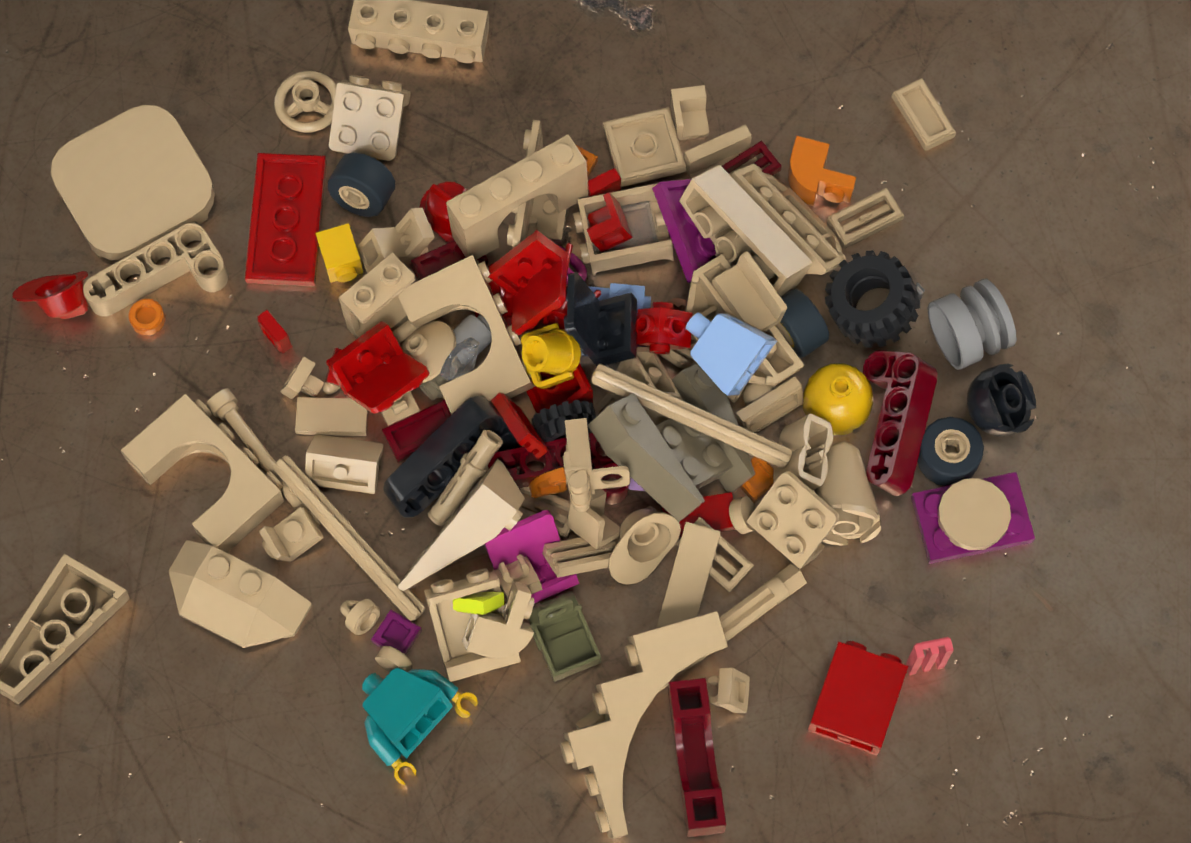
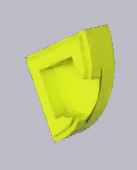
(479, 602)

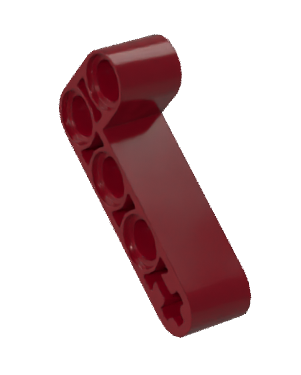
(902, 419)
(552, 460)

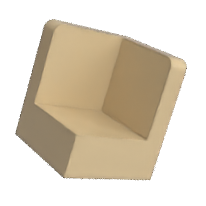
(689, 112)
(593, 524)

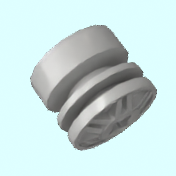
(972, 324)

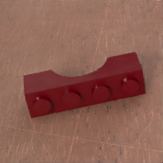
(696, 757)

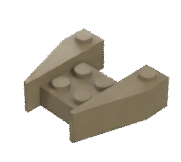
(671, 457)

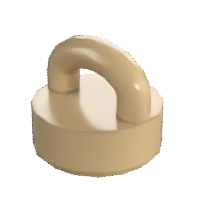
(360, 615)

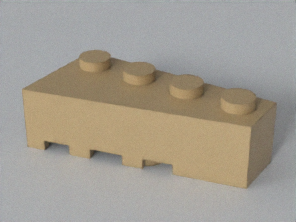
(740, 225)
(55, 625)

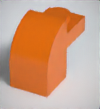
(810, 178)

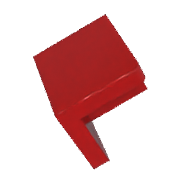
(608, 225)

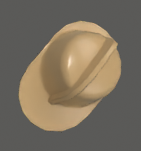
(643, 544)

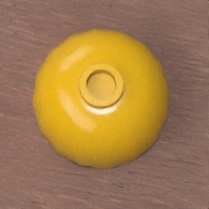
(839, 396)

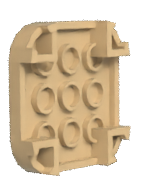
(132, 181)

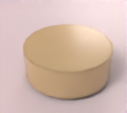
(739, 512)
(391, 658)

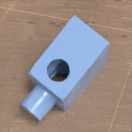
(728, 350)

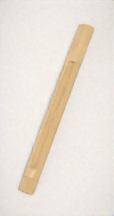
(739, 617)

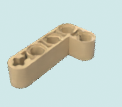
(155, 276)

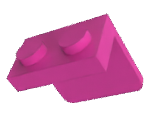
(528, 539)

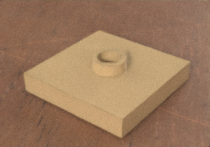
(644, 146)

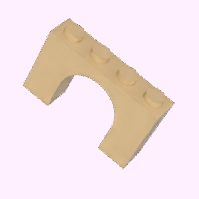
(478, 212)
(467, 288)
(189, 430)

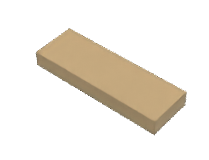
(689, 574)

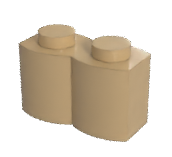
(809, 442)

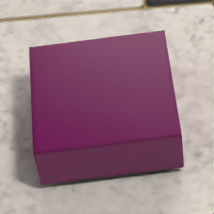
(396, 632)

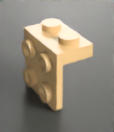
(367, 117)
(794, 519)

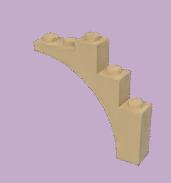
(605, 745)

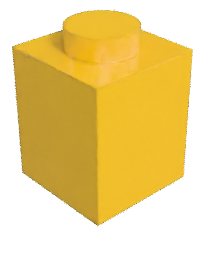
(339, 253)

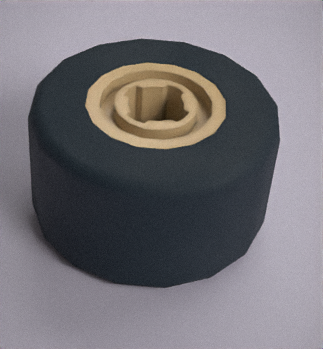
(361, 184)
(802, 324)
(943, 463)

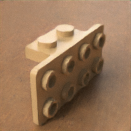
(539, 211)

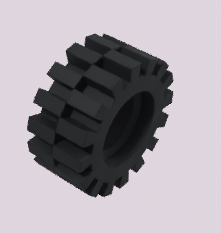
(551, 422)

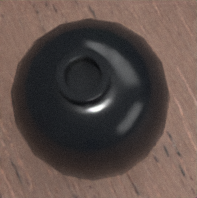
(1001, 401)

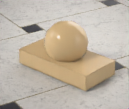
(768, 404)

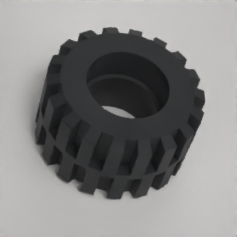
(862, 276)

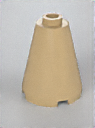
(850, 495)

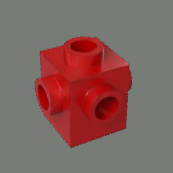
(663, 328)

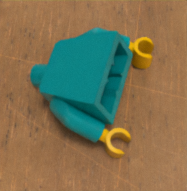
(405, 710)

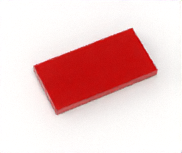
(285, 219)

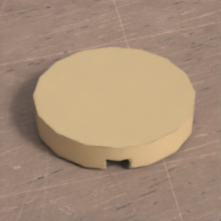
(974, 514)

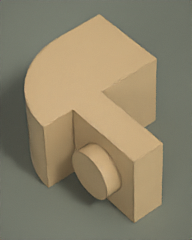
(405, 240)
(502, 634)

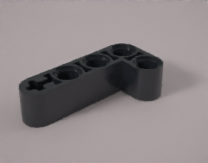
(437, 460)

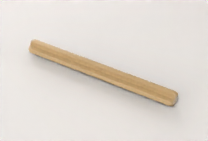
(692, 416)
(348, 537)

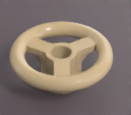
(305, 87)

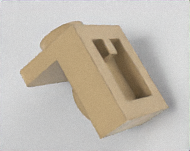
(291, 536)

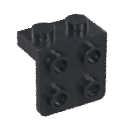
(601, 327)

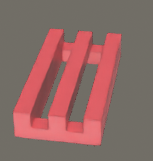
(936, 651)

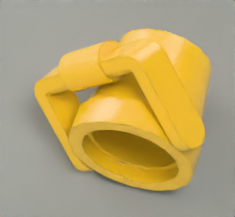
(550, 352)

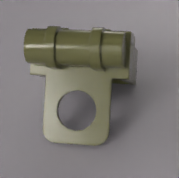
(563, 636)

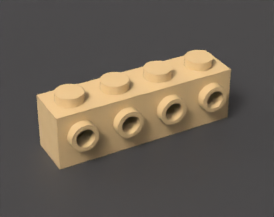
(420, 28)

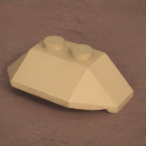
(793, 218)
(705, 299)
(234, 597)

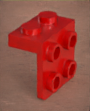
(535, 277)
(376, 369)

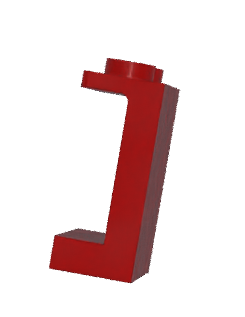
(858, 697)

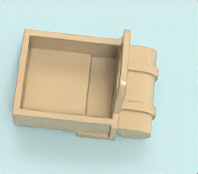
(580, 476)

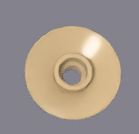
(430, 346)

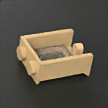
(646, 225)

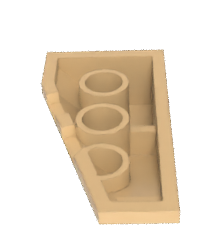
(482, 516)

